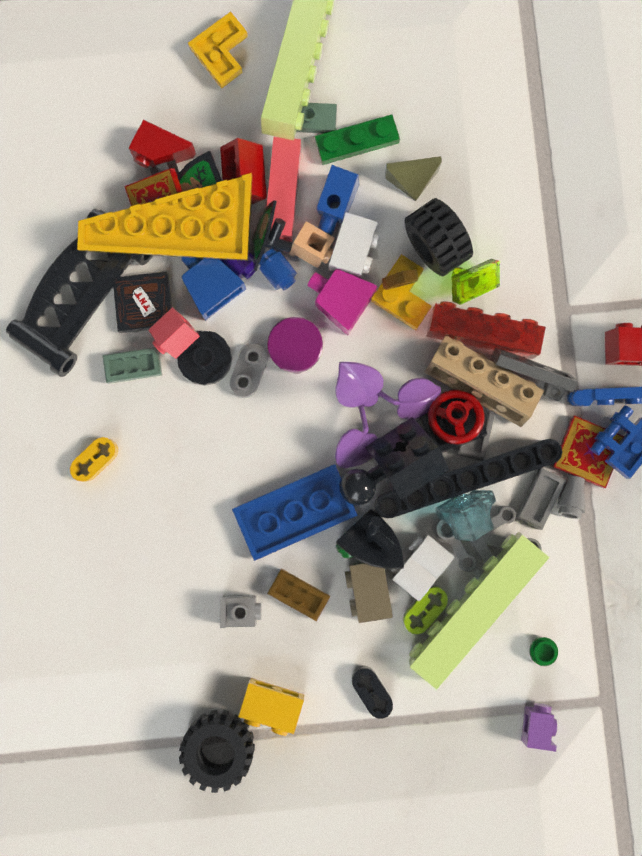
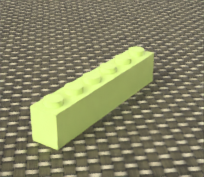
(295, 68)
(477, 609)

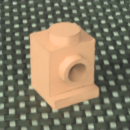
(312, 245)

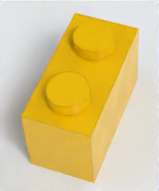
(271, 707)

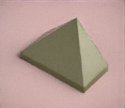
(413, 175)

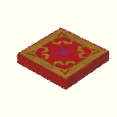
(153, 187)
(579, 459)

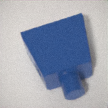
(341, 188)
(211, 284)

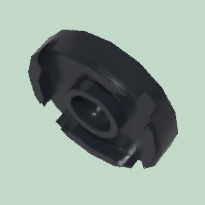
(206, 359)

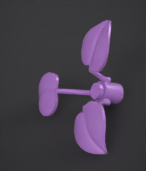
(360, 387)

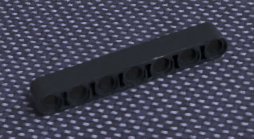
(481, 478)

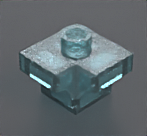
(468, 514)

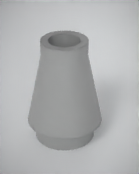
(572, 499)

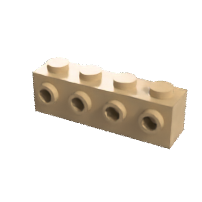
(489, 383)

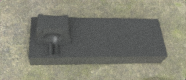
(555, 380)

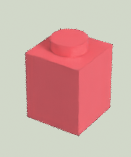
(173, 333)

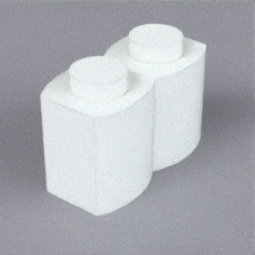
(422, 566)

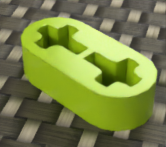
(430, 615)

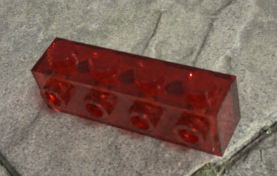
(485, 330)

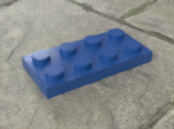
(293, 512)

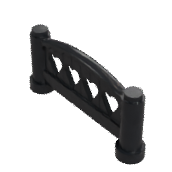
(53, 343)

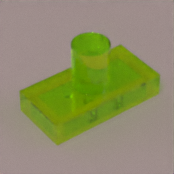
(475, 280)

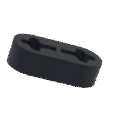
(366, 696)

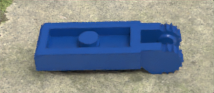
(605, 396)

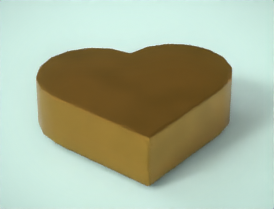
(400, 279)

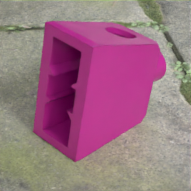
(342, 297)

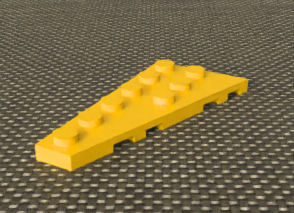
(187, 224)

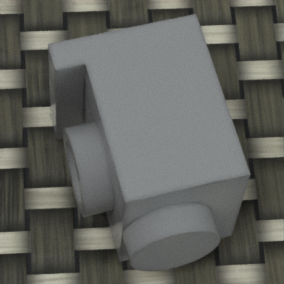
(228, 606)

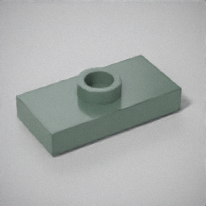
(319, 118)
(132, 365)

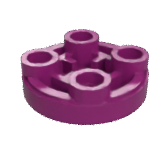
(295, 345)

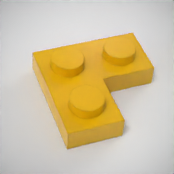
(214, 45)
(400, 300)

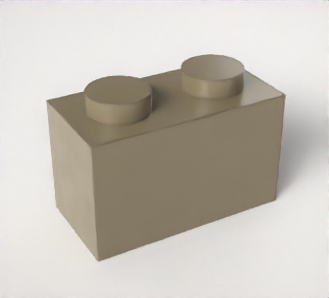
(370, 592)

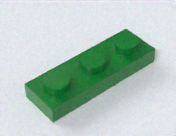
(357, 139)

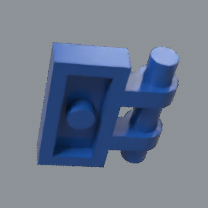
(626, 455)

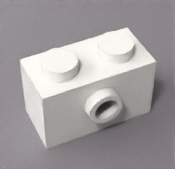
(353, 245)

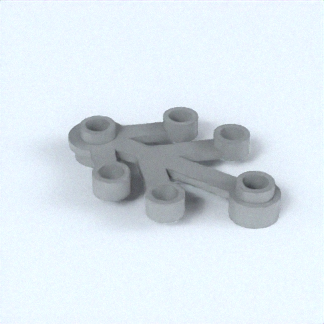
(480, 543)

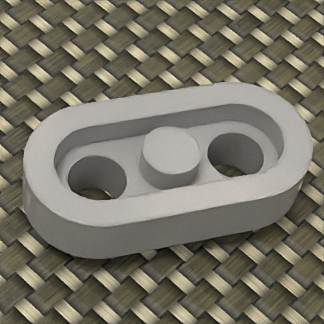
(249, 370)

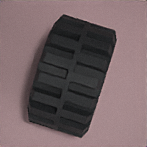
(438, 237)
(209, 773)

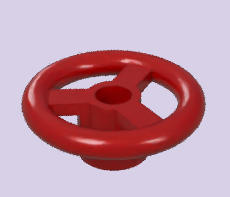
(460, 407)

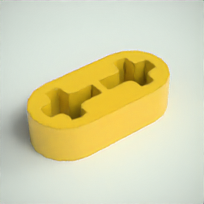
(89, 455)

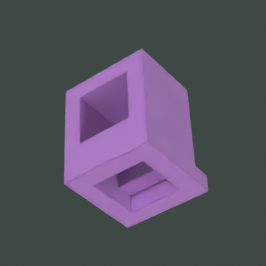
(539, 727)

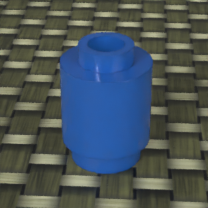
(277, 270)

